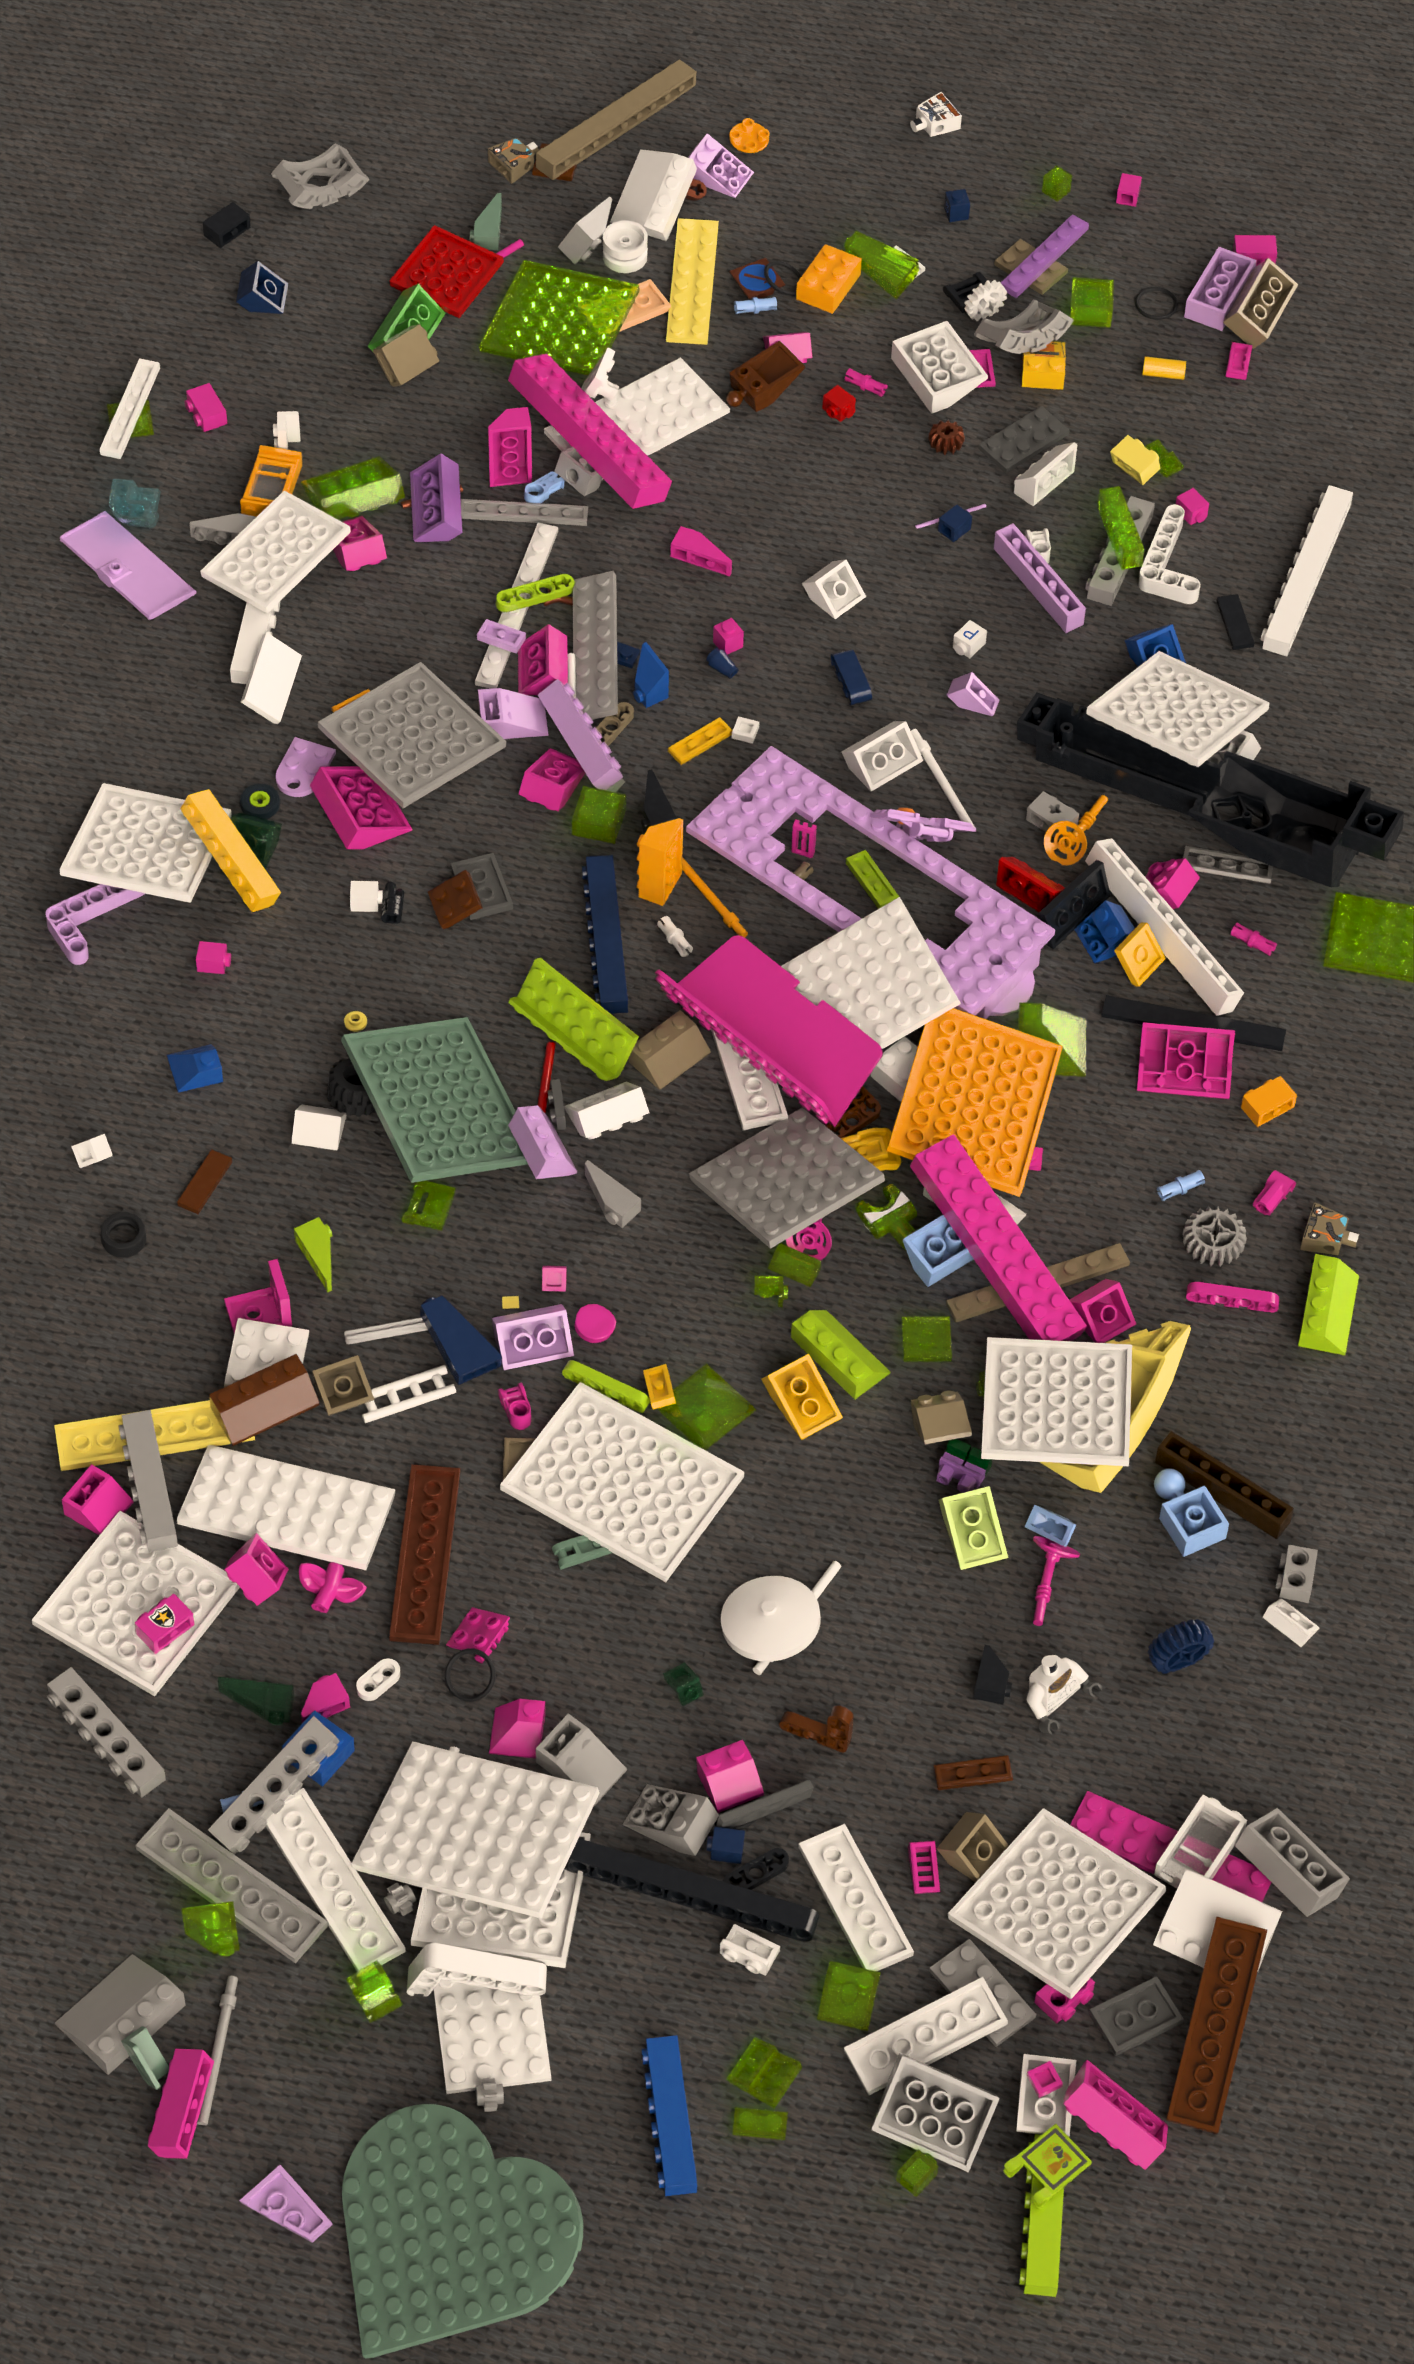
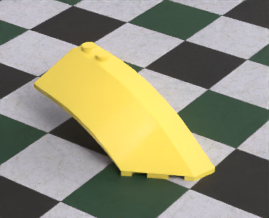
(1153, 1370)

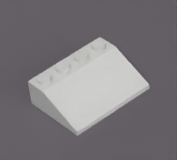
(655, 191)
(937, 365)
(1193, 1913)

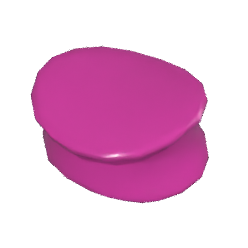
(594, 1323)

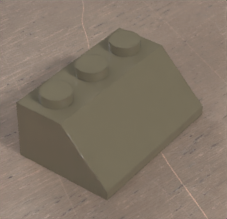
(669, 1050)

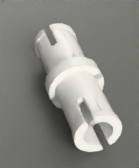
(675, 936)

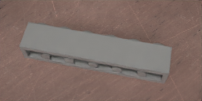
(149, 1481)

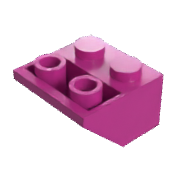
(1173, 880)
(95, 1500)

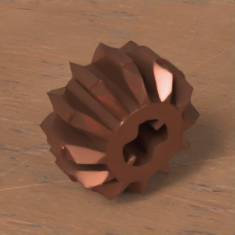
(946, 437)

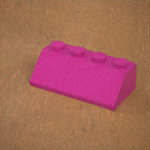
(510, 448)
(1116, 2115)

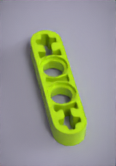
(536, 595)
(606, 1385)

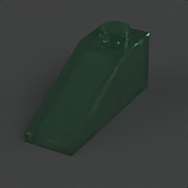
(264, 1699)

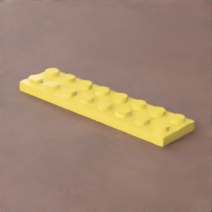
(692, 281)
(176, 1431)

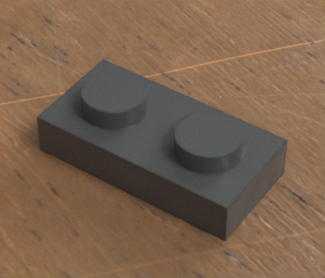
(557, 1112)

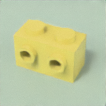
(1135, 459)

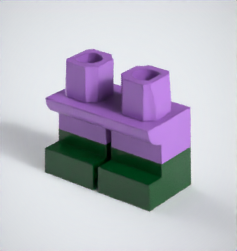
(963, 1465)

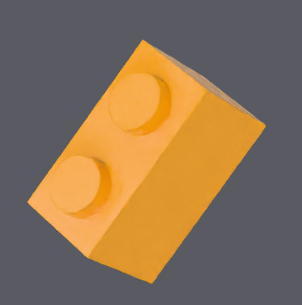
(1268, 1101)

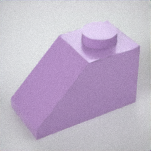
(972, 695)

